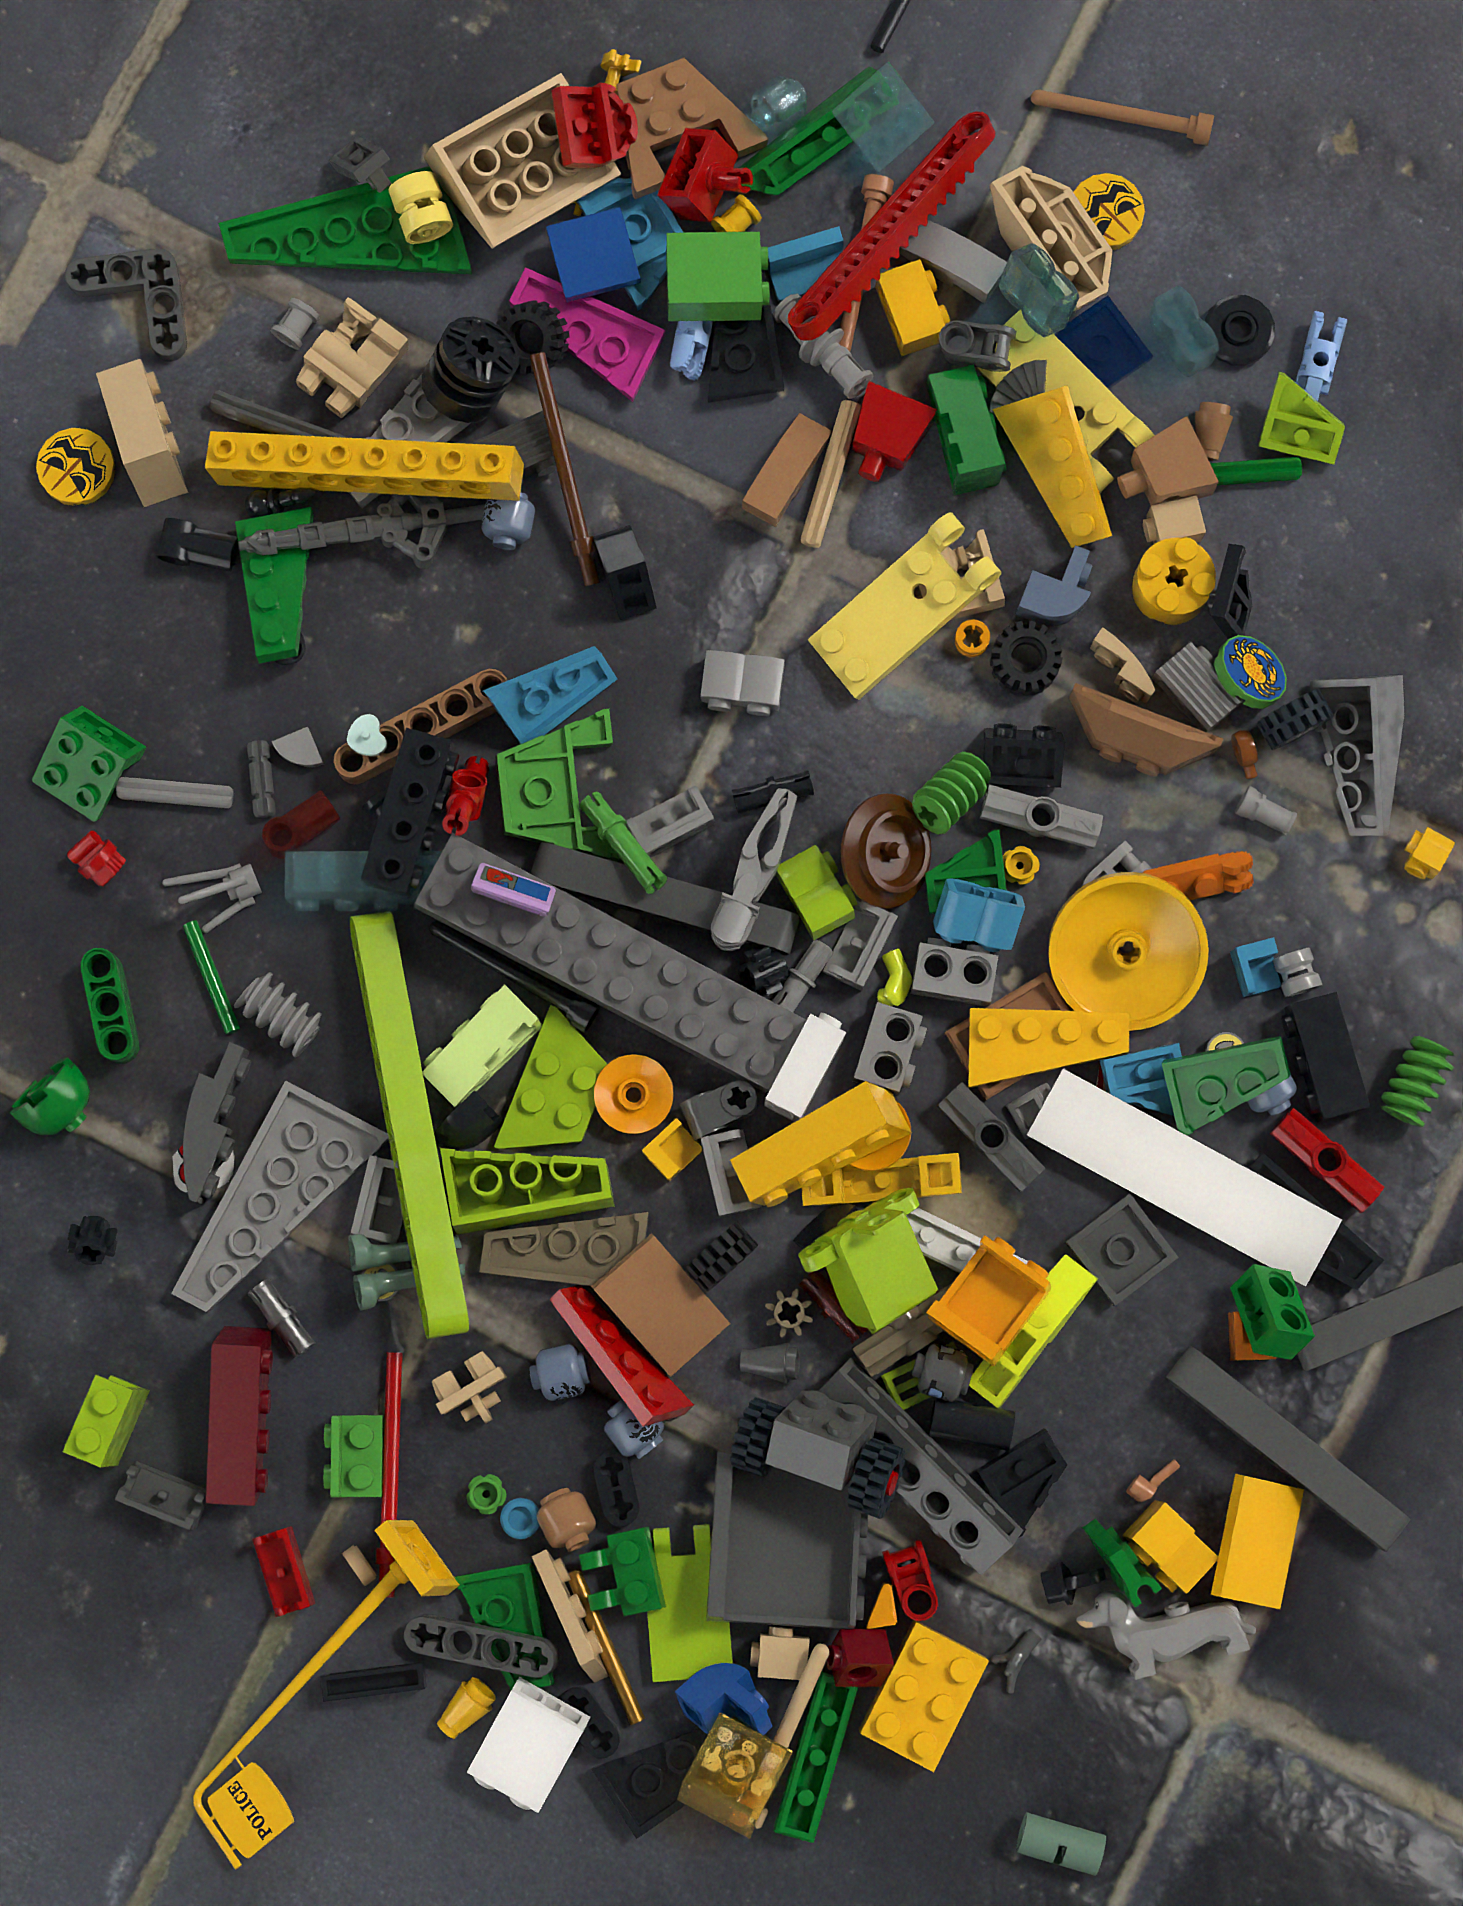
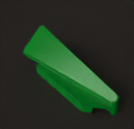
(803, 145)

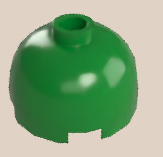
(54, 1101)

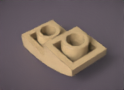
(1132, 678)

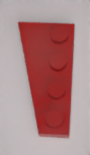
(627, 1367)

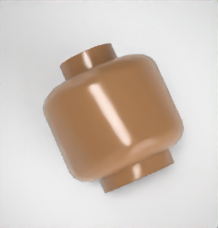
(566, 1519)

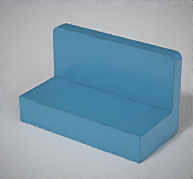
(800, 262)

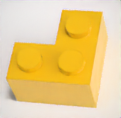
(1171, 1546)

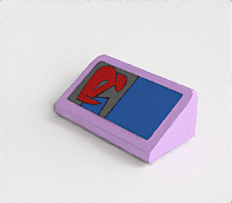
(513, 889)

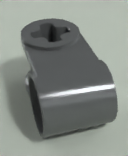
(980, 345)
(711, 1110)

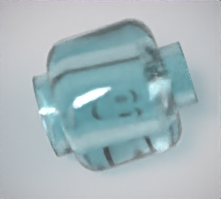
(778, 105)

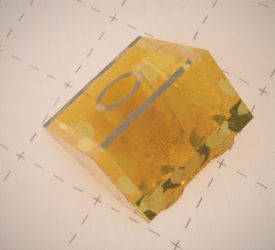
(734, 1775)

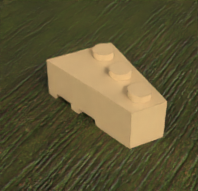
(141, 431)

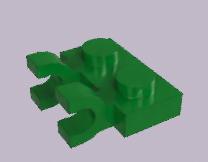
(1123, 1563)
(634, 1570)

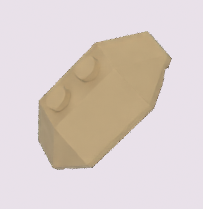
(1050, 216)

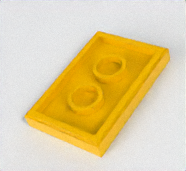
(1257, 1541)

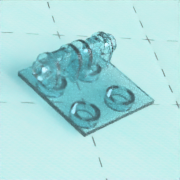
(882, 117)

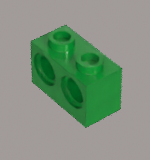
(1272, 1312)

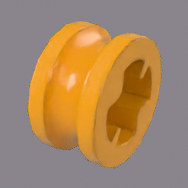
(983, 640)

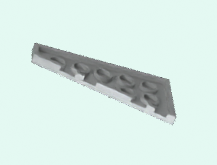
(287, 1173)

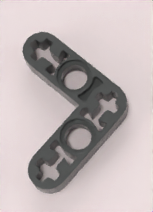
(141, 279)

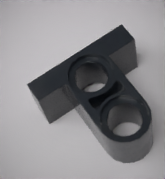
(625, 572)

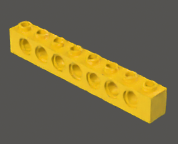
(365, 465)

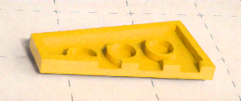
(1056, 457)
(1035, 1041)

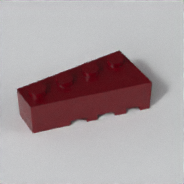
(238, 1415)

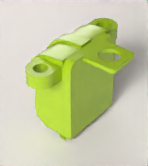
(874, 1262)

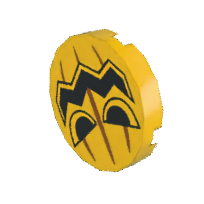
(1113, 207)
(75, 466)

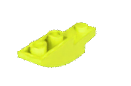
(1068, 1288)

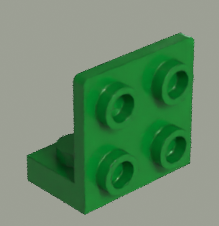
(86, 761)

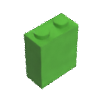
(716, 276)

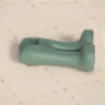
(367, 1255)

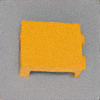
(991, 1299)

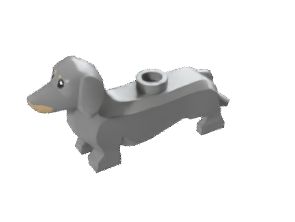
(1166, 1635)

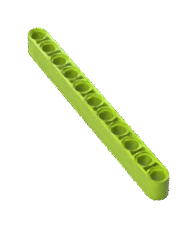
(409, 1125)

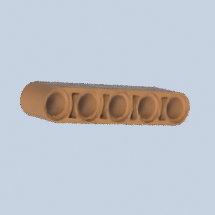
(432, 709)

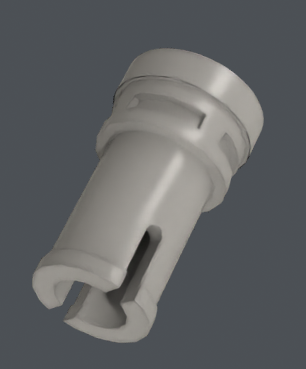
(1257, 807)

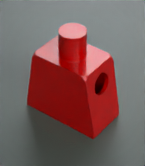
(889, 430)

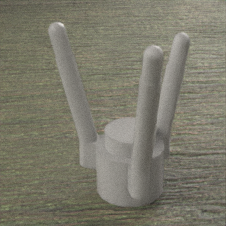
(238, 882)

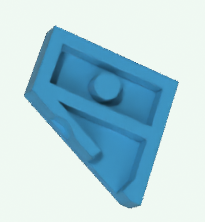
(1140, 1077)

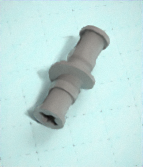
(827, 351)

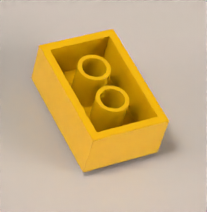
(923, 1695)

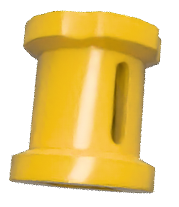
(737, 217)

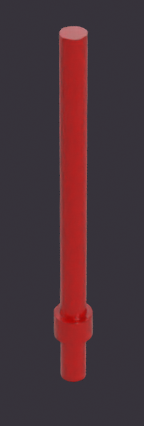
(390, 1454)

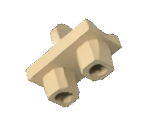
(452, 1395)

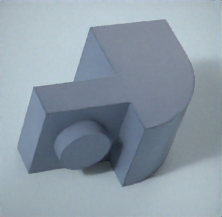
(1057, 601)

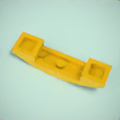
(925, 1174)

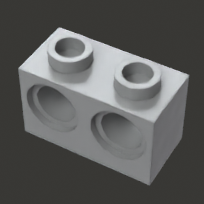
(953, 984)
(880, 1046)

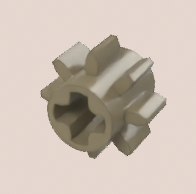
(785, 1324)

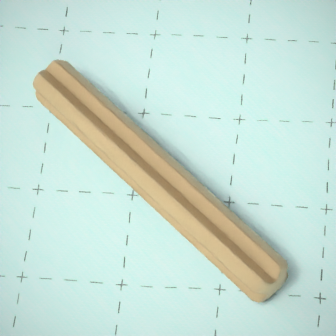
(830, 473)

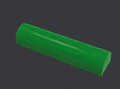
(815, 1759)

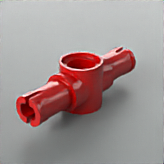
(466, 795)

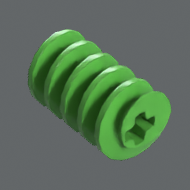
(951, 792)
(1416, 1080)

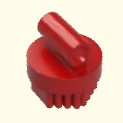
(96, 858)

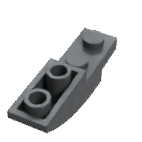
(204, 1139)

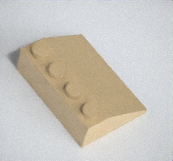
(510, 167)

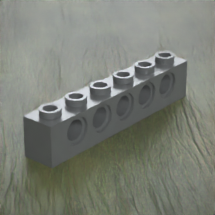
(938, 1473)

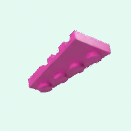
(600, 335)

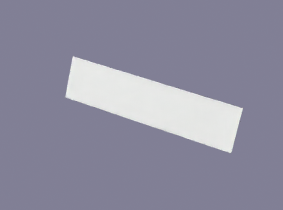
(1184, 1177)

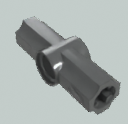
(1010, 1156)

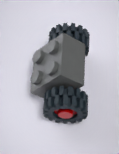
(823, 1444)

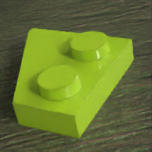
(1300, 424)

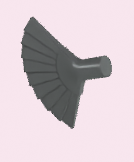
(1019, 384)

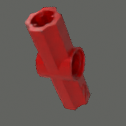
(1346, 1178)

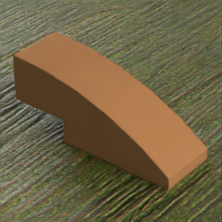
(786, 470)

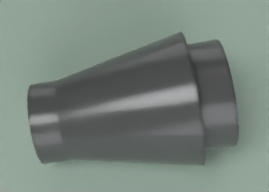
(772, 1362)

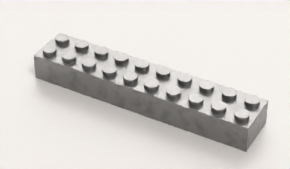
(617, 969)

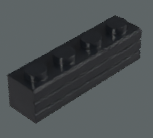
(373, 1681)

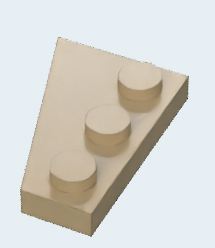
(570, 1612)

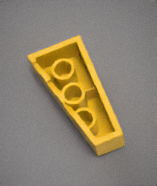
(820, 1144)

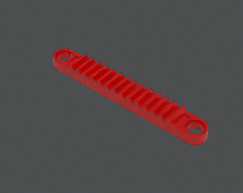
(892, 226)

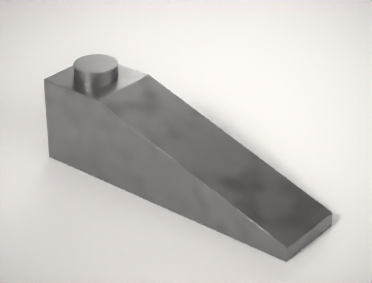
(1363, 746)

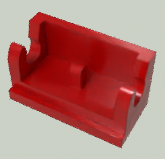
(284, 1571)

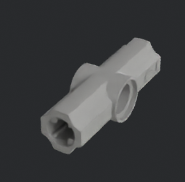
(1066, 822)

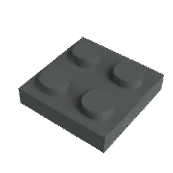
(1121, 1249)

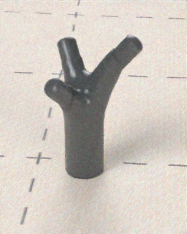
(1017, 1657)

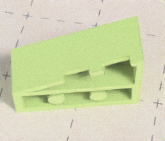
(481, 1046)

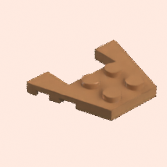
(669, 102)

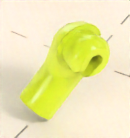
(898, 982)

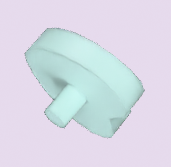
(365, 736)

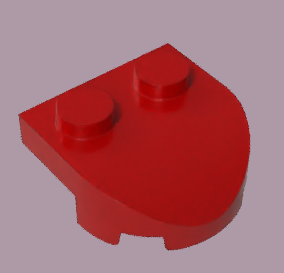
(593, 125)

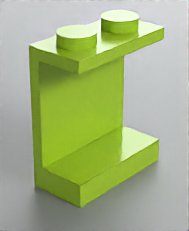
(106, 1421)

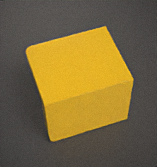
(672, 1150)

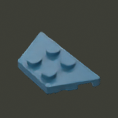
(647, 225)

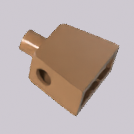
(1170, 467)

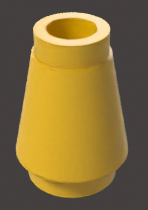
(466, 1707)

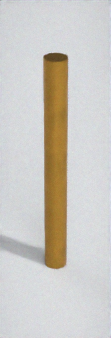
(609, 1655)

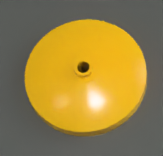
(1165, 958)

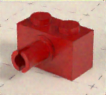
(701, 174)

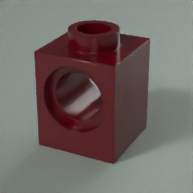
(860, 1658)

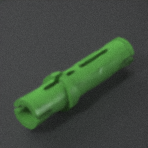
(614, 831)

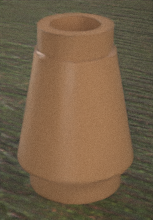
(1212, 427)

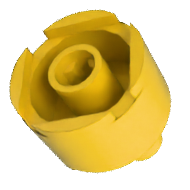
(1179, 559)

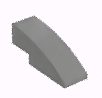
(955, 260)

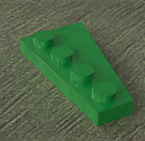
(275, 586)

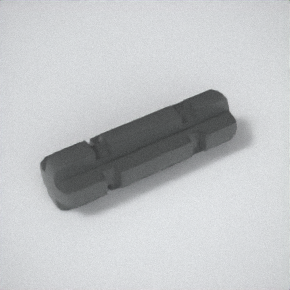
(261, 779)

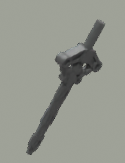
(388, 524)

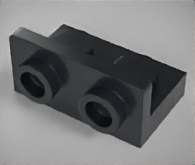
(1024, 755)

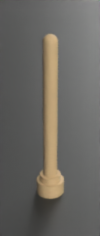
(799, 1701)

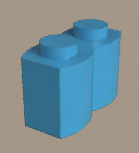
(978, 915)

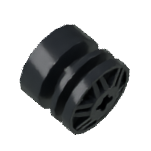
(470, 369)

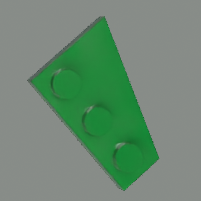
(1220, 1079)
(508, 1601)

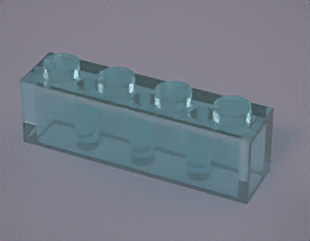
(335, 879)

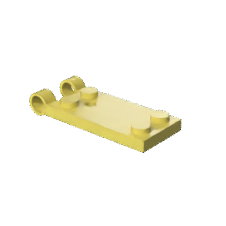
(1102, 409)
(888, 621)

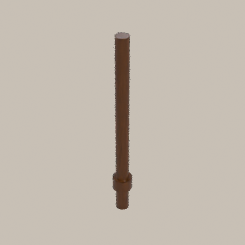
(583, 544)

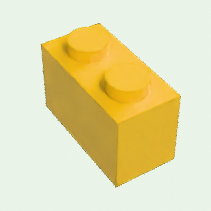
(911, 306)

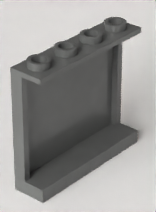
(783, 1551)

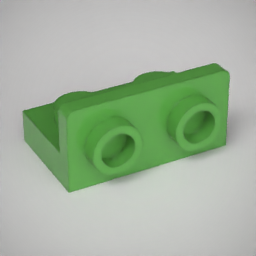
(355, 1455)

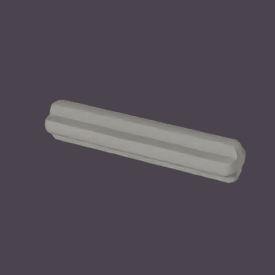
(174, 792)

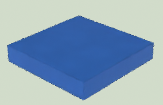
(593, 254)

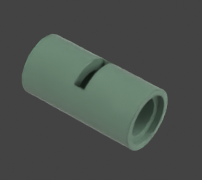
(1061, 1844)

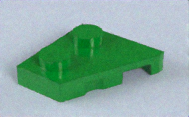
(976, 864)

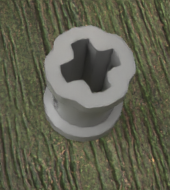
(295, 323)

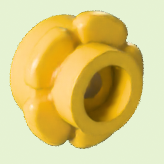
(1025, 856)

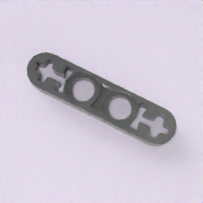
(482, 1640)

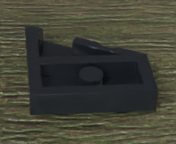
(1232, 600)

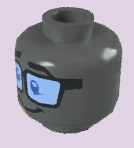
(943, 1372)

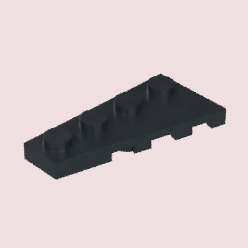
(1346, 1255)

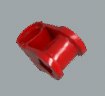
(911, 1578)

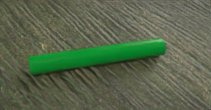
(211, 977)

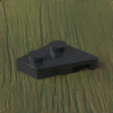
(1023, 1476)

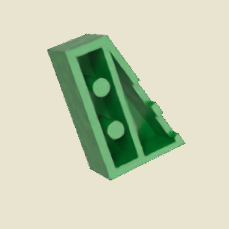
(966, 429)

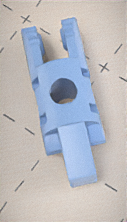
(690, 347)
(1316, 378)

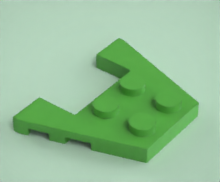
(541, 787)

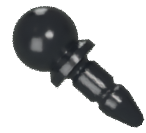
(270, 502)

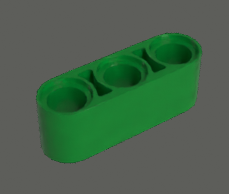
(99, 989)

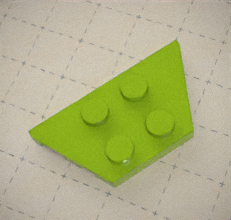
(555, 1089)

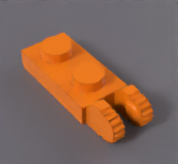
(1205, 874)

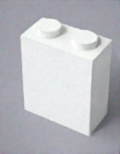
(805, 1066)
(528, 1745)

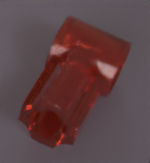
(303, 822)

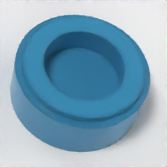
(520, 1518)

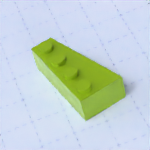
(519, 1188)

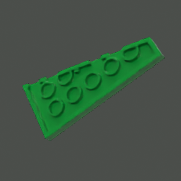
(342, 231)

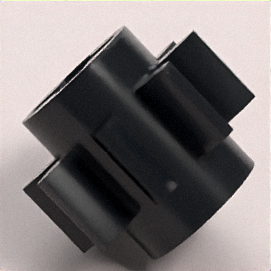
(763, 971)
(92, 1240)

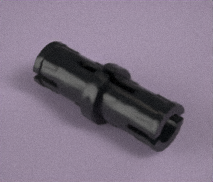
(761, 794)

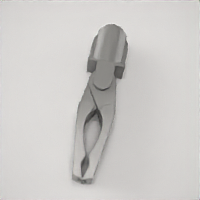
(736, 912)

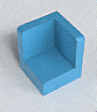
(1255, 967)

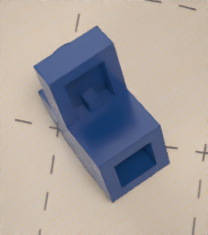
(723, 1690)

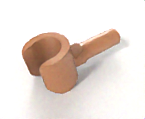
(1143, 1489)

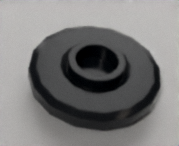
(1241, 328)

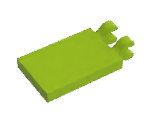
(679, 1632)

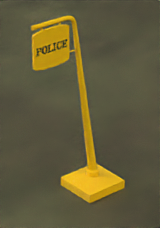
(250, 1803)

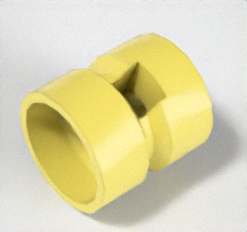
(418, 200)

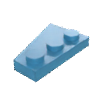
(550, 694)

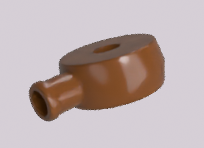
(1245, 752)

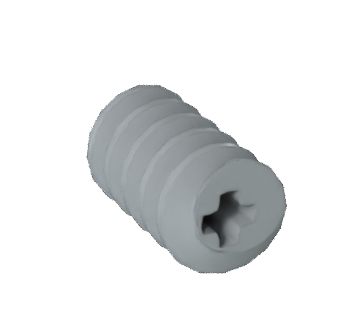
(279, 1012)

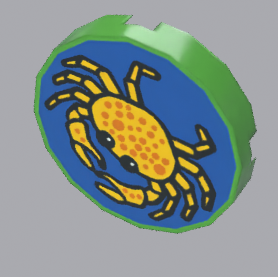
(1250, 671)

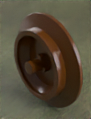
(885, 851)

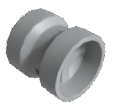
(1293, 964)

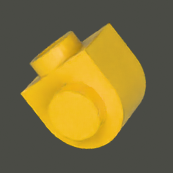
(1427, 853)

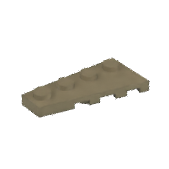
(563, 1251)

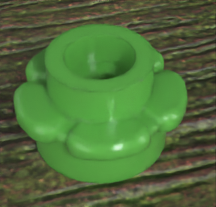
(493, 1485)

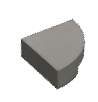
(299, 748)

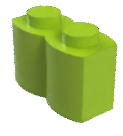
(816, 892)

